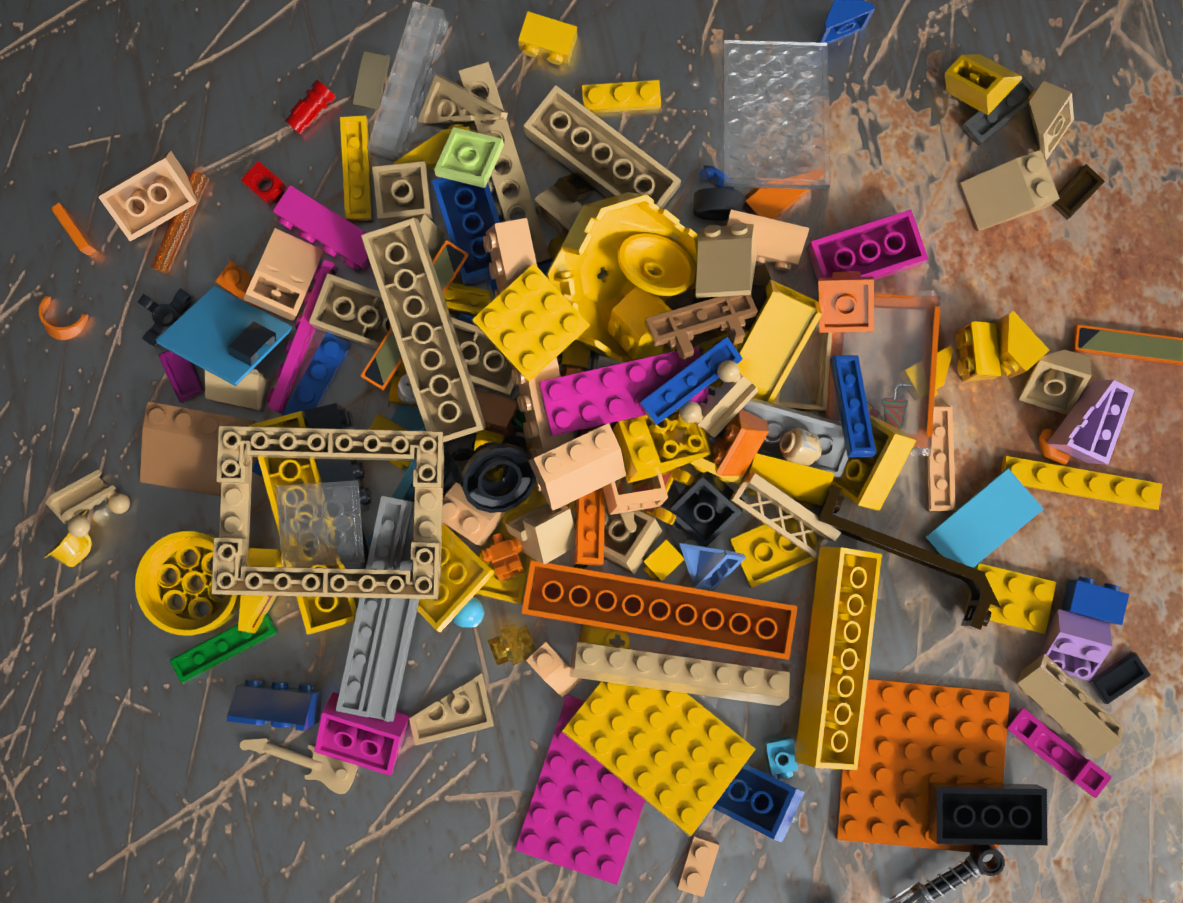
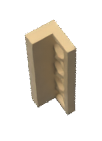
(789, 506)

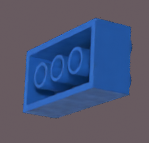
(467, 216)

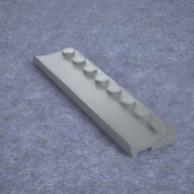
(381, 625)

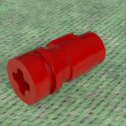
(307, 110)

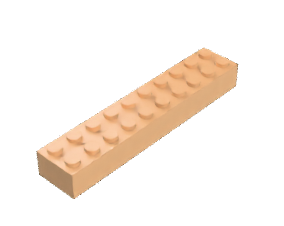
(511, 256)

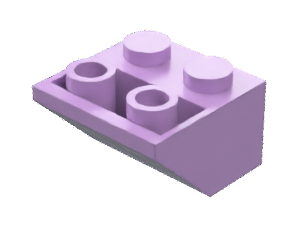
(1077, 643)

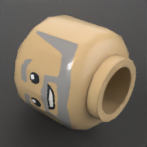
(800, 447)

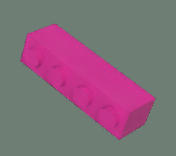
(324, 227)

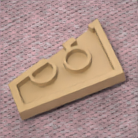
(455, 714)

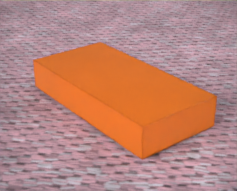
(73, 229)

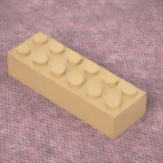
(597, 150)

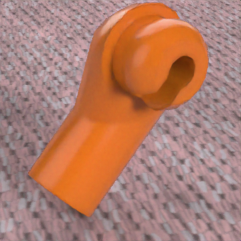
(1049, 451)

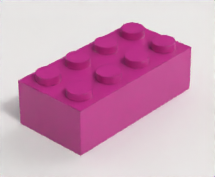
(872, 248)

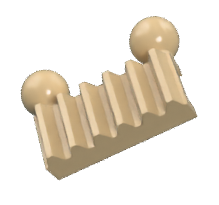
(724, 404)
(82, 496)

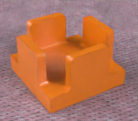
(846, 303)

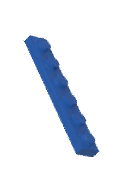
(316, 378)

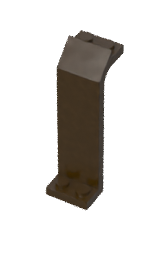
(981, 592)

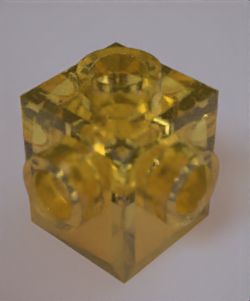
(517, 644)

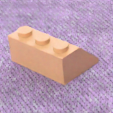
(149, 196)
(776, 241)
(579, 466)

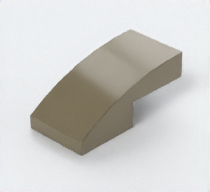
(371, 80)

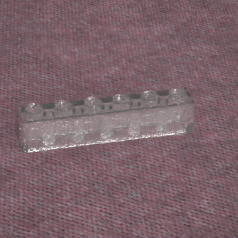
(407, 82)

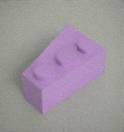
(1094, 422)

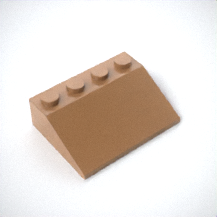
(183, 447)

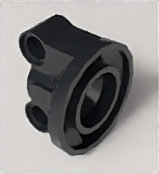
(495, 487)

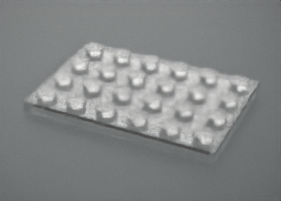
(776, 115)

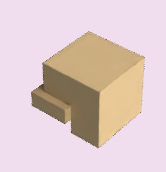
(544, 532)

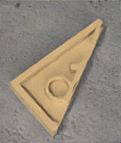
(453, 103)

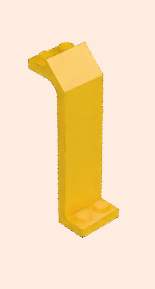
(772, 349)

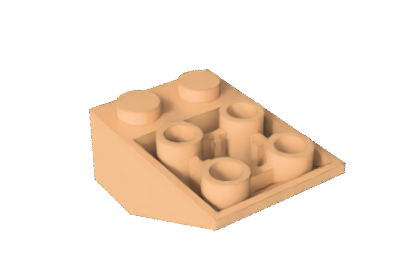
(283, 274)

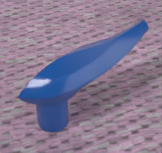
(714, 175)

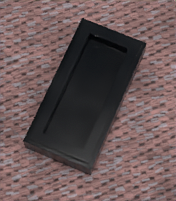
(1120, 678)

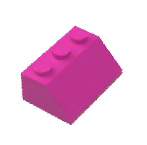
(360, 739)

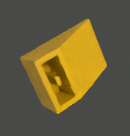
(660, 447)

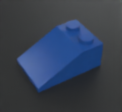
(760, 802)

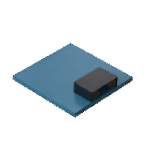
(224, 335)

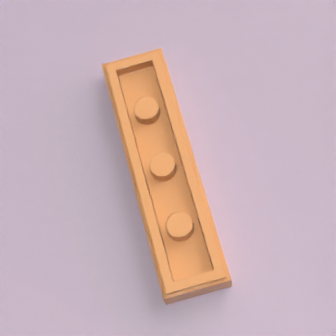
(940, 465)

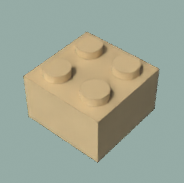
(402, 192)

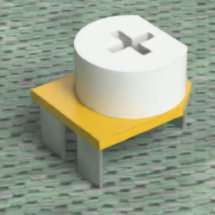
(402, 392)

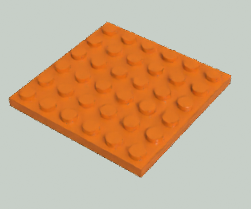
(914, 739)

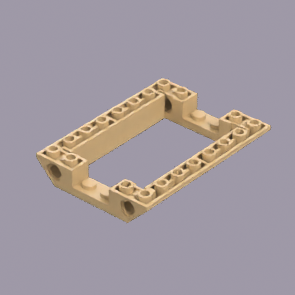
(234, 472)

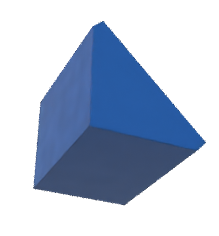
(845, 18)

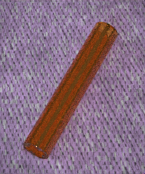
(178, 227)

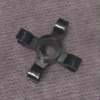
(158, 311)

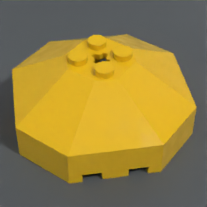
(595, 245)

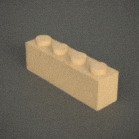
(1070, 706)

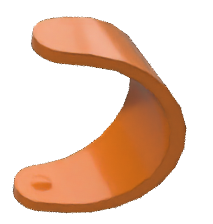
(60, 333)

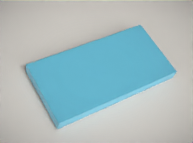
(985, 520)

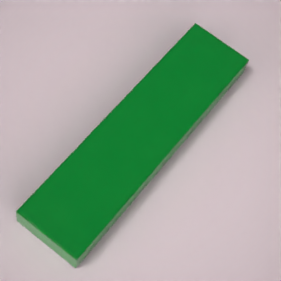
(219, 649)

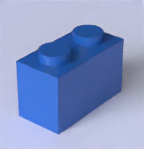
(1095, 601)

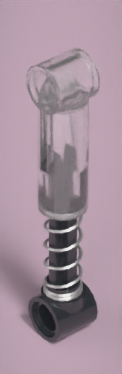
(953, 877)

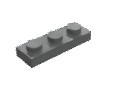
(983, 126)

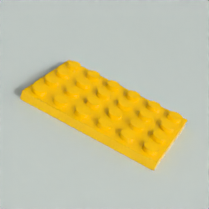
(661, 748)

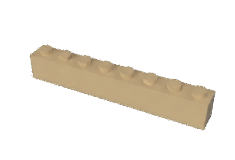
(679, 674)

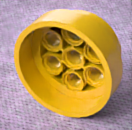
(156, 593)

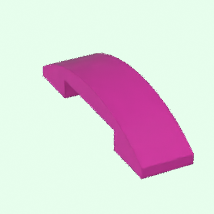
(1058, 753)

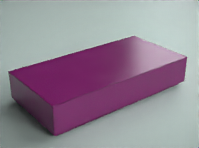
(181, 376)

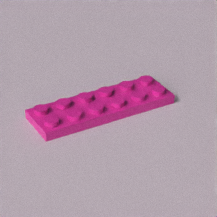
(608, 392)

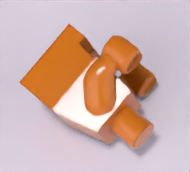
(504, 557)

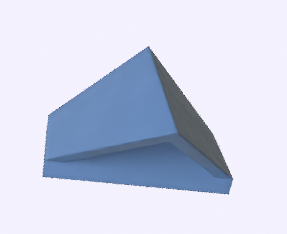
(708, 565)

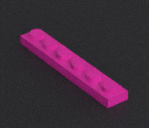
(299, 345)

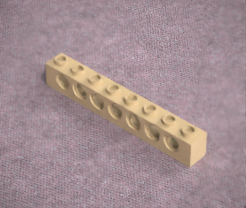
(481, 79)

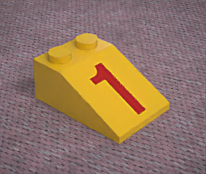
(256, 606)

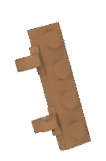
(681, 325)

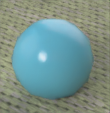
(470, 615)

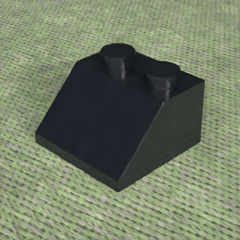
(705, 507)

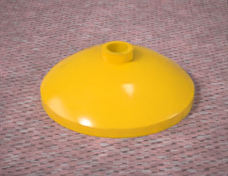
(656, 264)

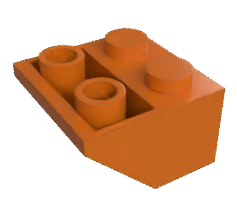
(739, 444)

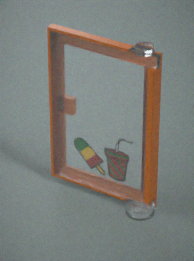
(896, 364)

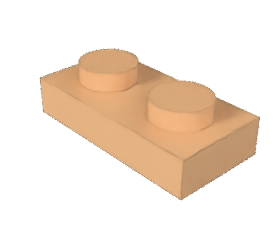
(698, 866)

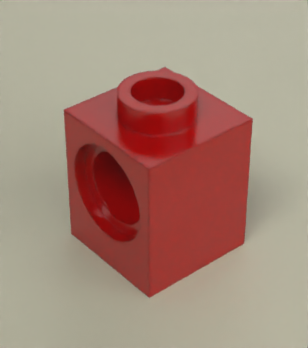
(260, 174)

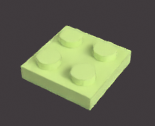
(469, 157)

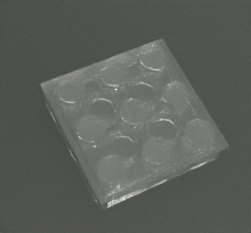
(320, 524)

